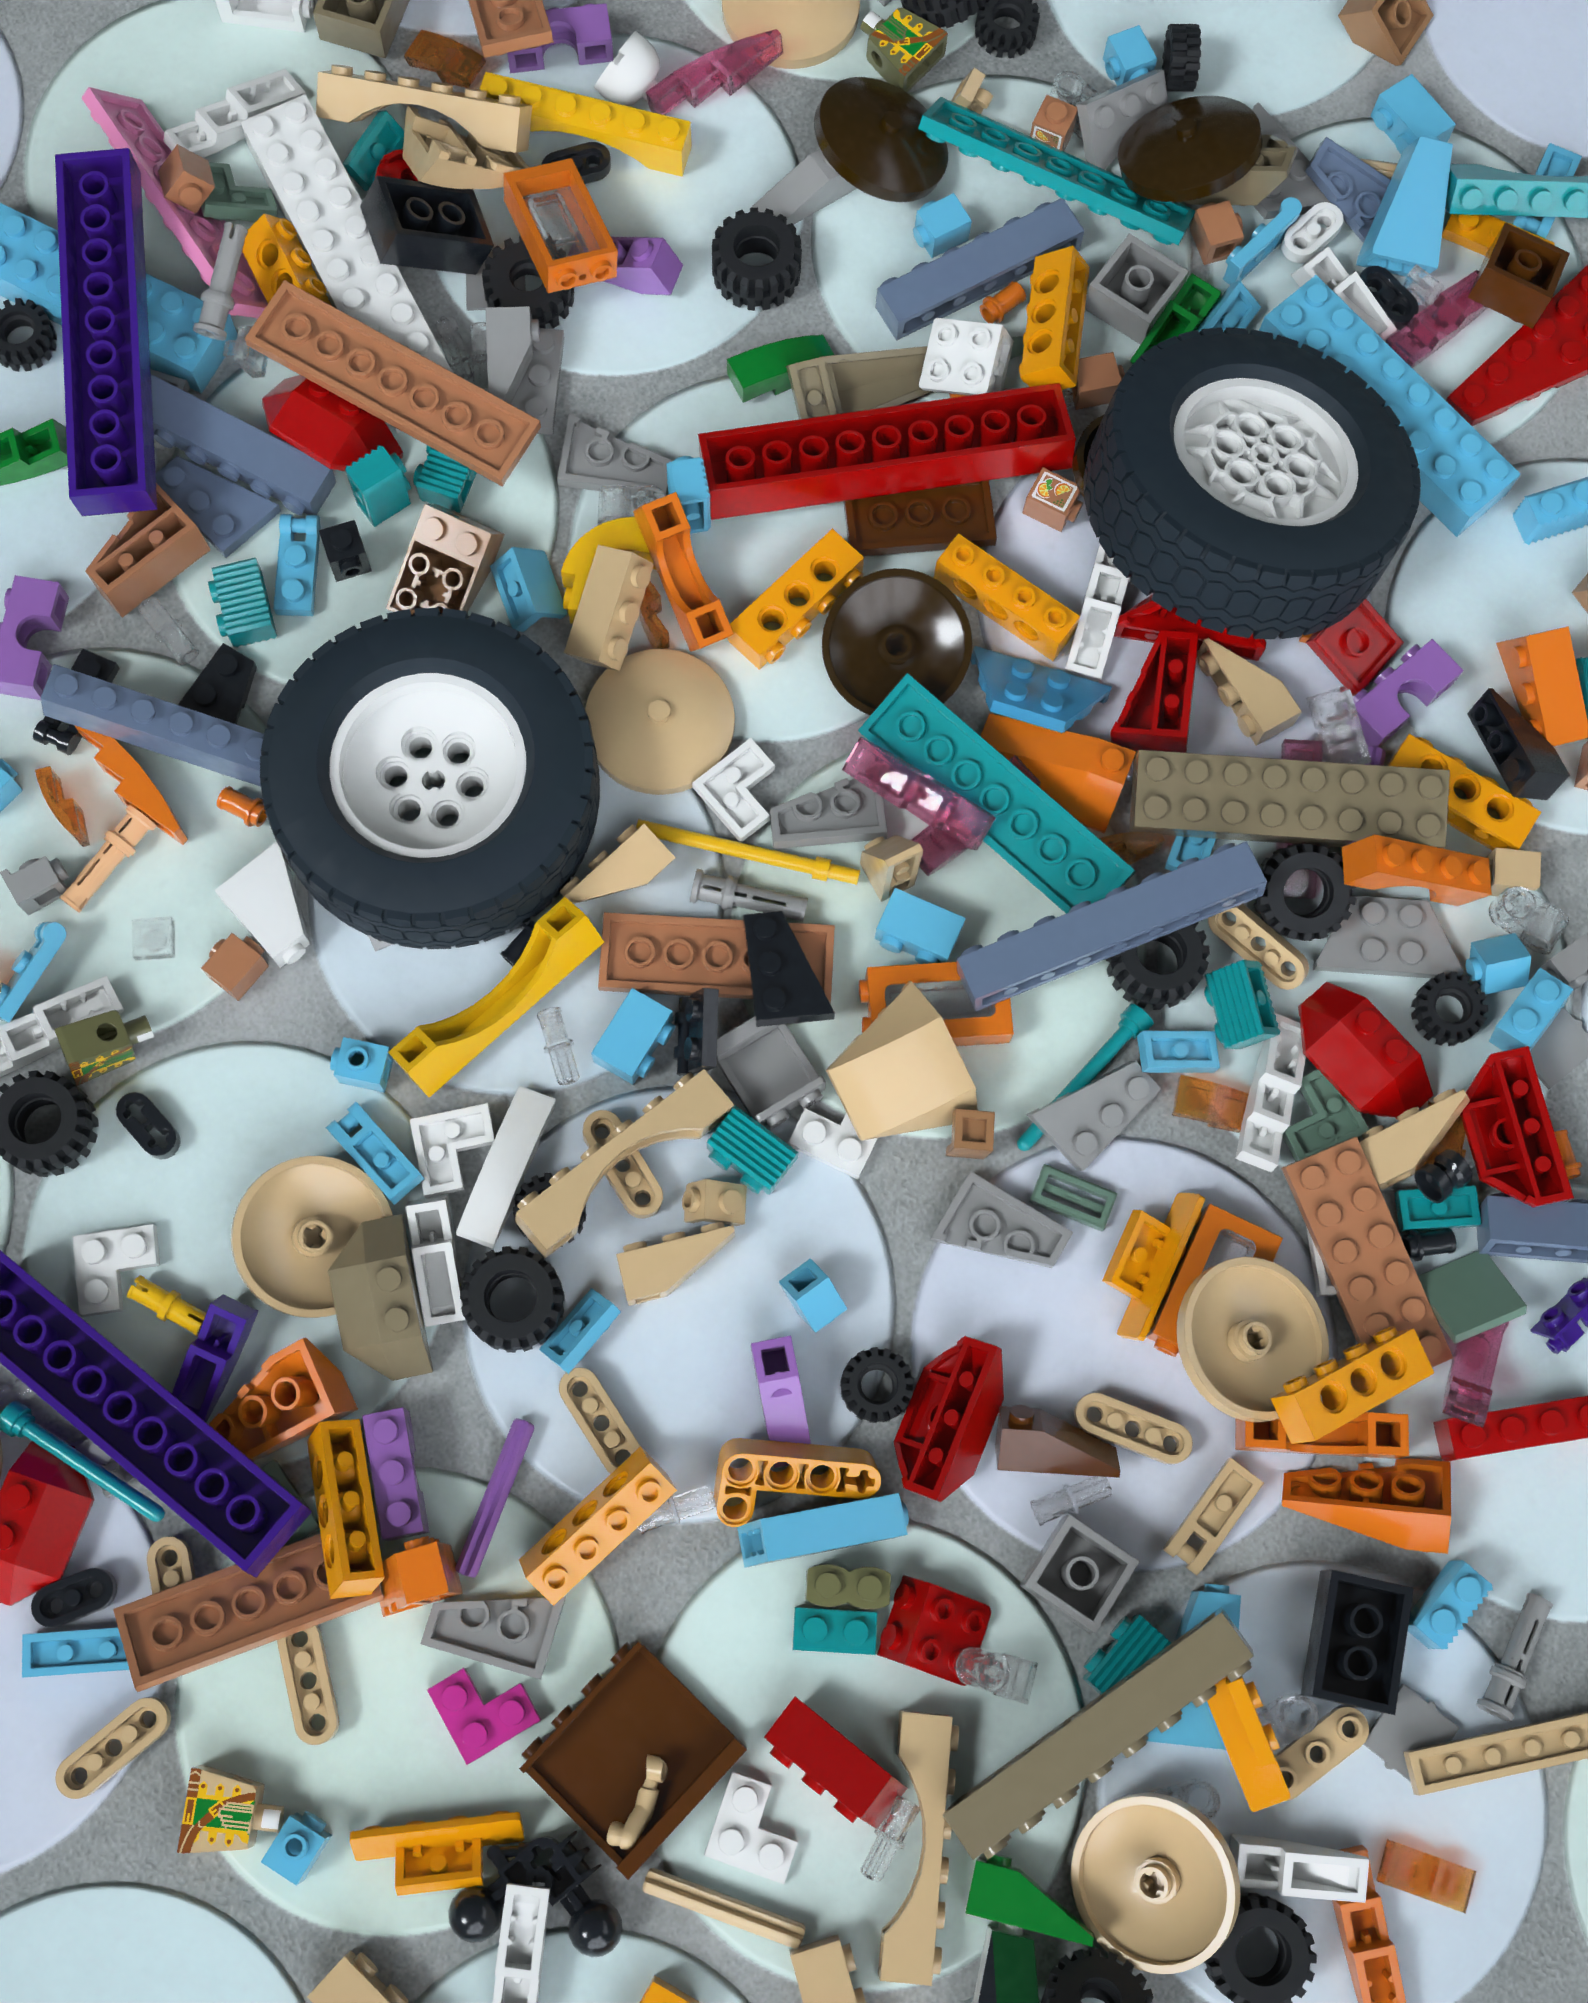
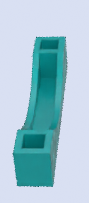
(1493, 191)

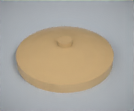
(809, 28)
(660, 721)
(295, 1228)
(1247, 1334)
(1155, 1883)

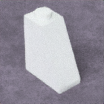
(268, 905)

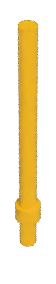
(820, 868)

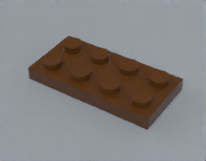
(921, 519)

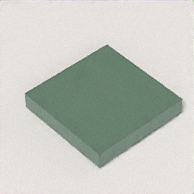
(1471, 1296)

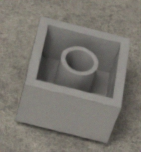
(1134, 288)
(1079, 1573)

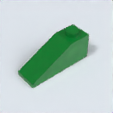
(1014, 1899)

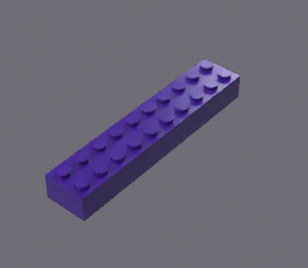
(105, 333)
(143, 1424)

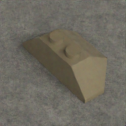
(1266, 174)
(380, 1300)

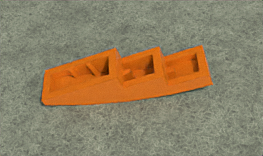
(135, 785)
(1367, 1945)

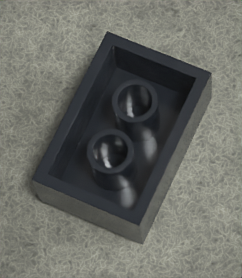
(426, 226)
(1357, 1641)

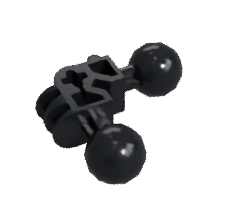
(593, 1924)

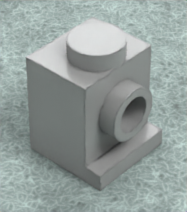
(36, 883)
(1570, 963)

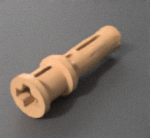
(118, 845)

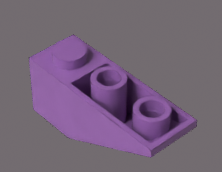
(646, 265)
(780, 1391)

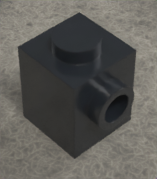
(345, 550)

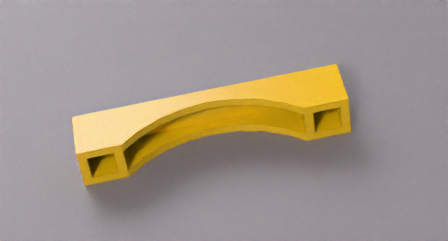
(648, 137)
(554, 950)

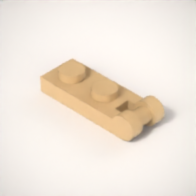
(1214, 1515)

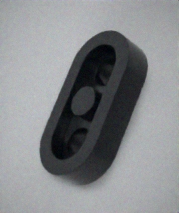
(583, 156)
(1391, 295)
(75, 1596)

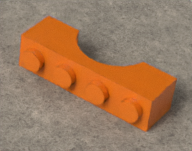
(669, 544)
(1391, 862)
(1365, 1436)

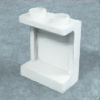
(274, 14)

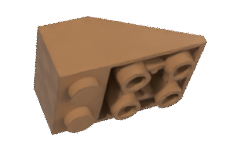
(444, 562)

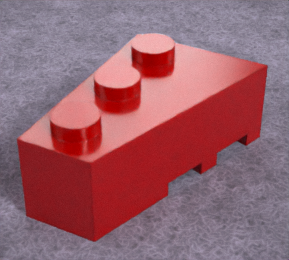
(833, 1764)

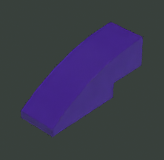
(214, 1354)

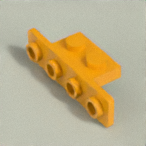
(1148, 1259)
(1249, 1742)
(437, 1852)

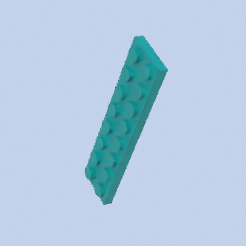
(1053, 168)
(1029, 825)

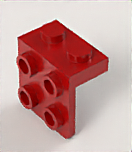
(932, 1628)

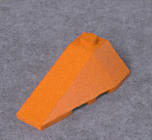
(1073, 768)
(285, 1401)
(1393, 1504)

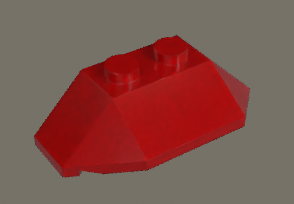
(324, 424)
(1148, 618)
(1362, 1053)
(1513, 1131)
(950, 1418)
(40, 1522)

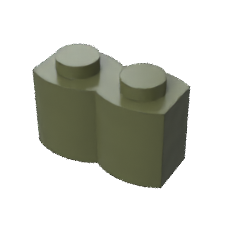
(861, 1588)

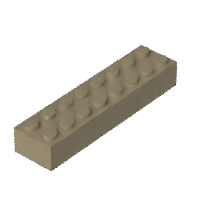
(1286, 799)
(1098, 1733)

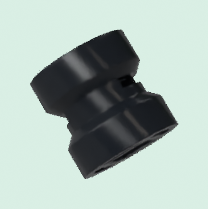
(1440, 1178)

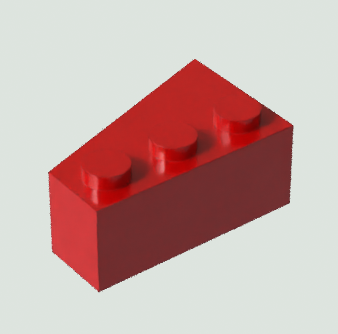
(1161, 700)

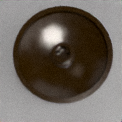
(875, 140)
(1190, 148)
(895, 627)

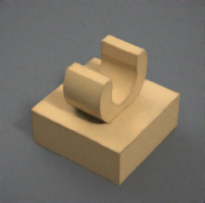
(970, 95)

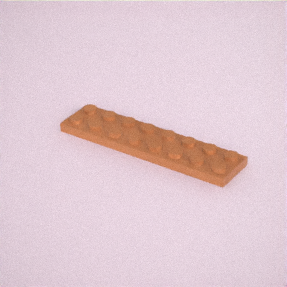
(393, 383)

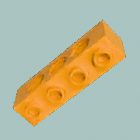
(278, 256)
(1055, 319)
(828, 556)
(1006, 597)
(1482, 792)
(1376, 1374)
(345, 1509)
(597, 1526)

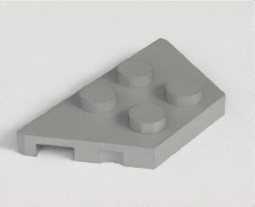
(1297, 183)
(1389, 940)

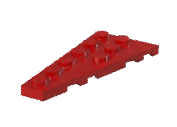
(1531, 358)

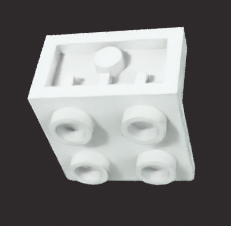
(966, 357)

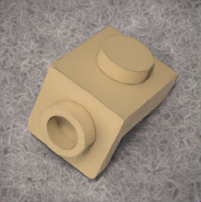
(715, 1202)

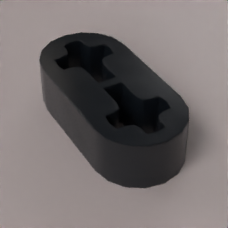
(141, 1131)

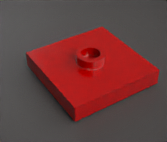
(1356, 646)

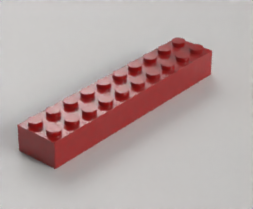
(887, 450)

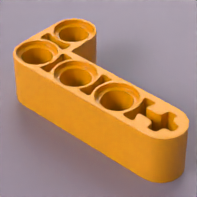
(796, 1478)

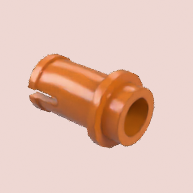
(996, 307)
(242, 806)
(1568, 1157)

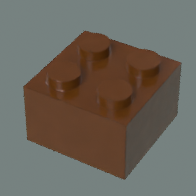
(1519, 275)

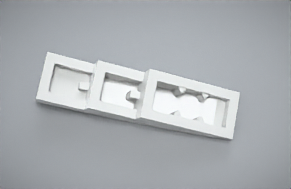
(219, 123)
(1097, 618)
(34, 1034)
(1272, 1096)
(505, 1167)
(521, 1944)

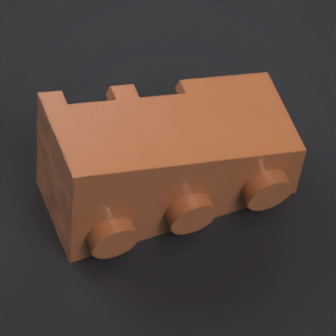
(146, 554)

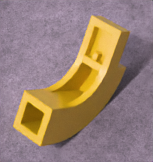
(617, 534)

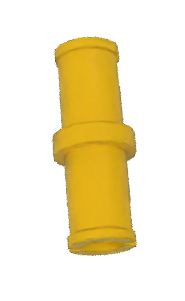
(167, 1304)

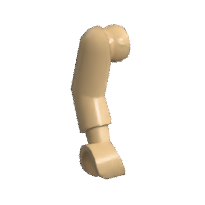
(638, 1820)

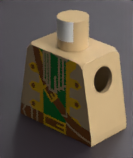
(224, 1812)

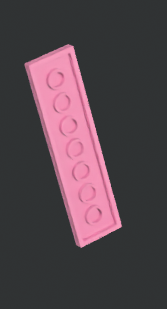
(132, 126)

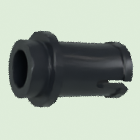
(516, 947)
(1429, 1243)

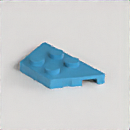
(1034, 691)

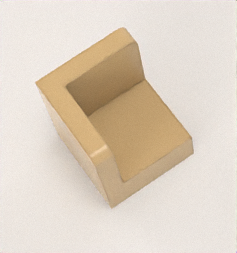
(1513, 869)

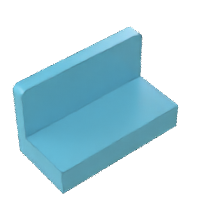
(527, 587)

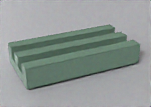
(1069, 1212)

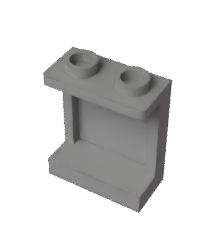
(768, 1071)

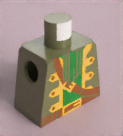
(903, 46)
(100, 1044)

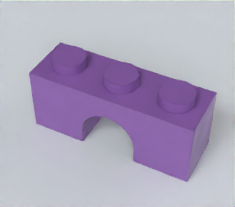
(581, 27)
(30, 608)
(1424, 674)
(394, 1475)

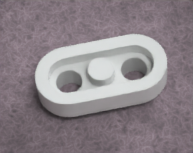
(1309, 234)

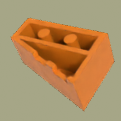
(1547, 684)
(419, 1576)

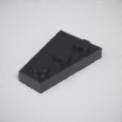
(222, 685)
(780, 974)

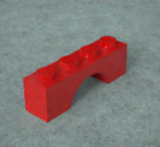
(1514, 1429)

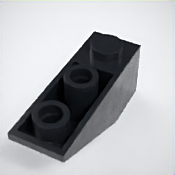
(1518, 750)

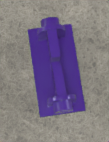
(1561, 1321)

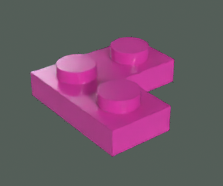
(478, 1725)

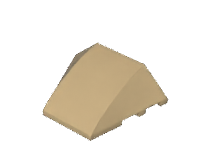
(453, 160)
(902, 1071)

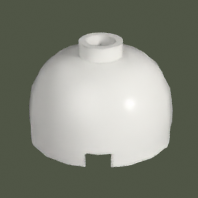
(630, 72)

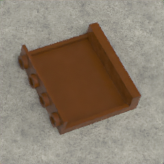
(601, 1751)

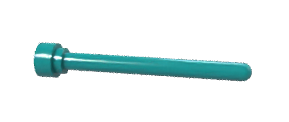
(1132, 1023)
(19, 1421)

